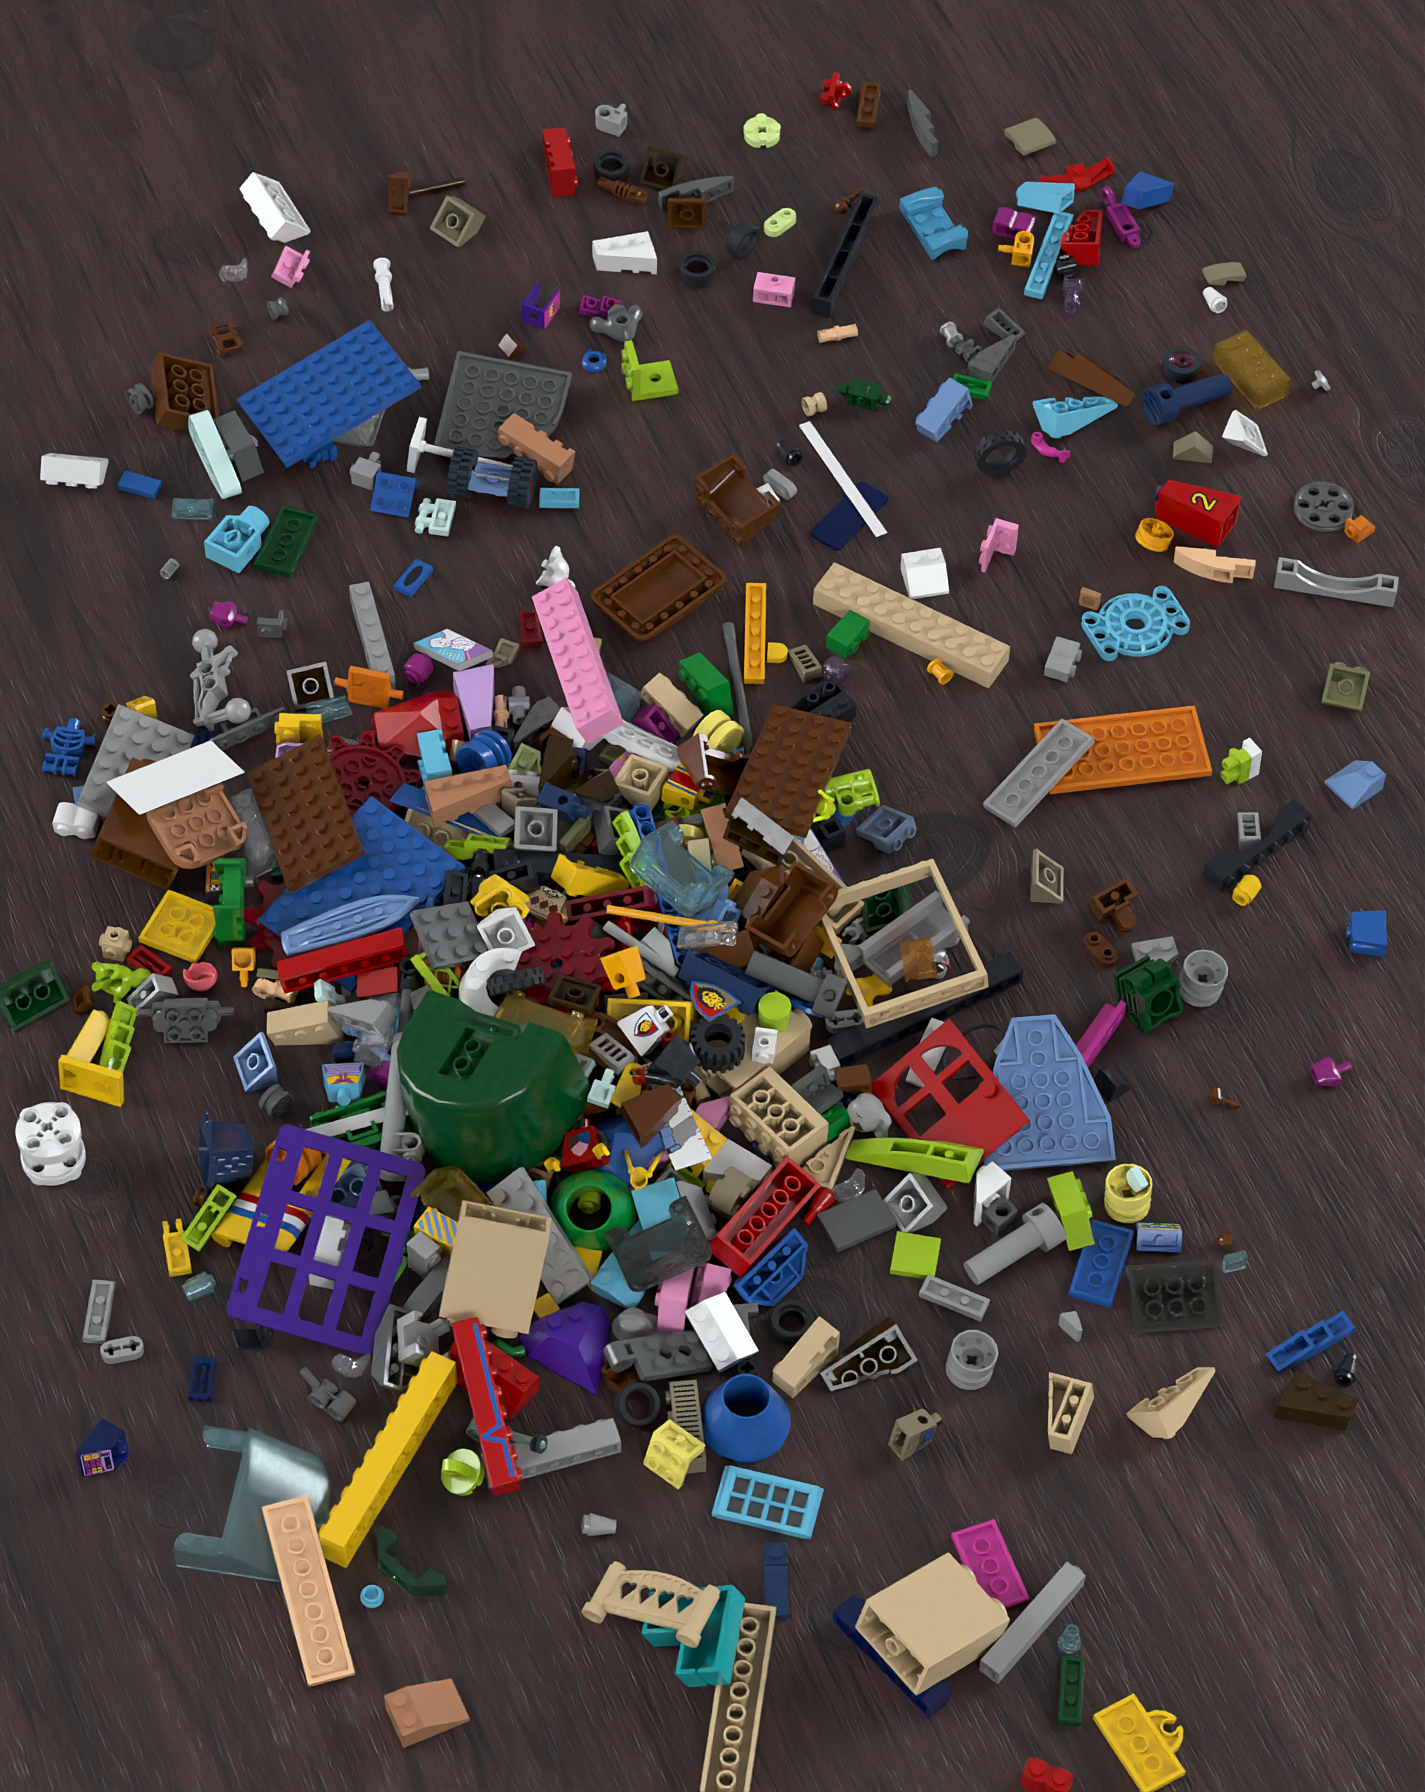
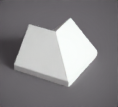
(1244, 434)
(505, 930)

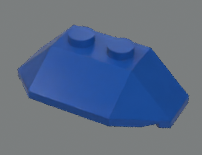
(774, 1271)

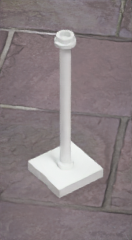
(418, 446)

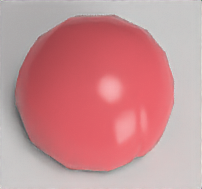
(200, 976)

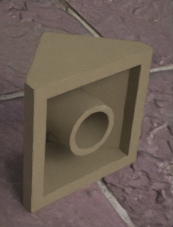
(1046, 879)

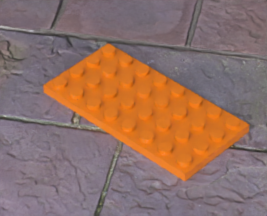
(1135, 749)

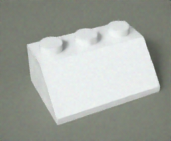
(73, 470)
(721, 1331)

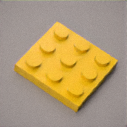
(180, 927)

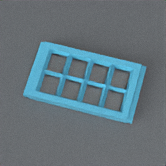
(767, 1502)

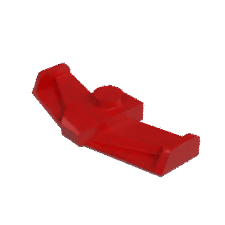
(1083, 177)

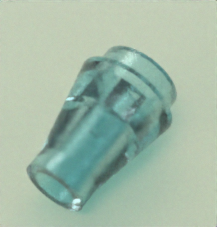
(1070, 1639)

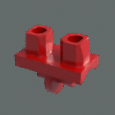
(834, 91)

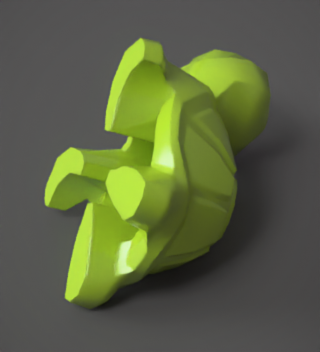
(117, 979)

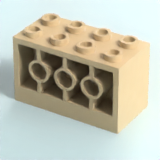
(778, 1119)

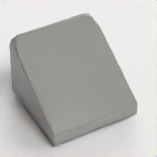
(1071, 1324)

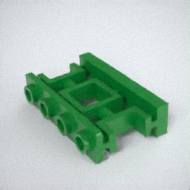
(369, 1139)

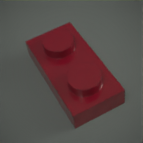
(530, 628)

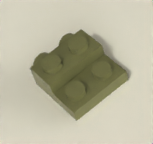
(1345, 687)

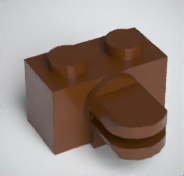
(1114, 903)

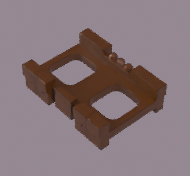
(219, 339)

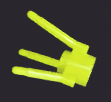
(826, 808)

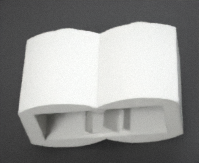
(75, 821)

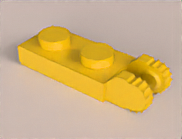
(176, 1250)

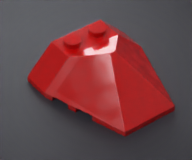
(422, 714)

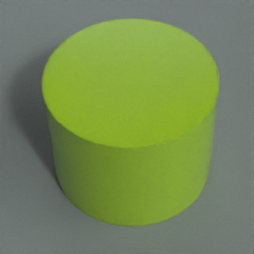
(774, 1011)

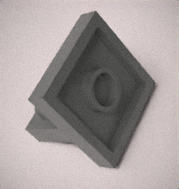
(818, 1090)

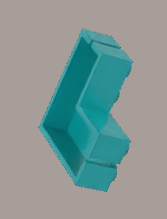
(715, 1653)

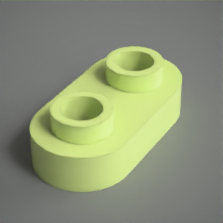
(780, 222)

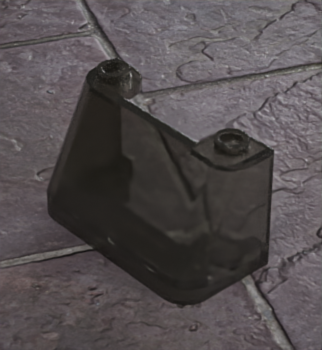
(661, 1249)

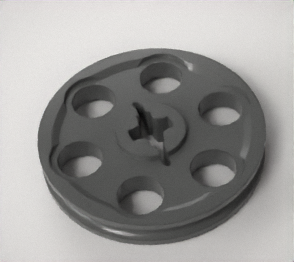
(1325, 500)

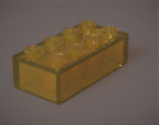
(1251, 369)

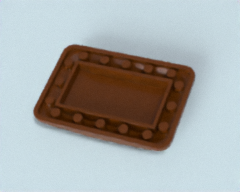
(658, 588)

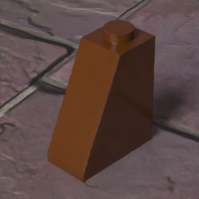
(650, 1112)

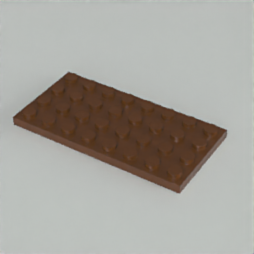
(790, 765)
(305, 814)

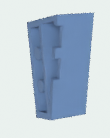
(943, 409)

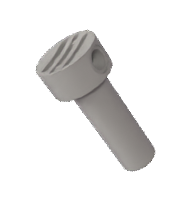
(1039, 1230)

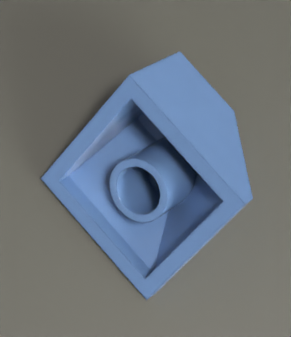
(1357, 782)

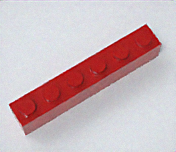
(342, 960)

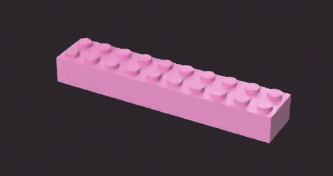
(577, 660)

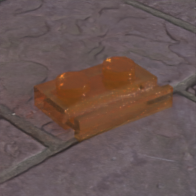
(918, 959)

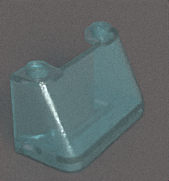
(675, 872)

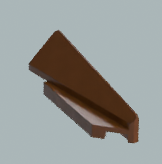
(1091, 375)

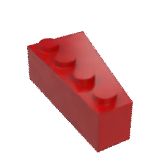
(559, 162)

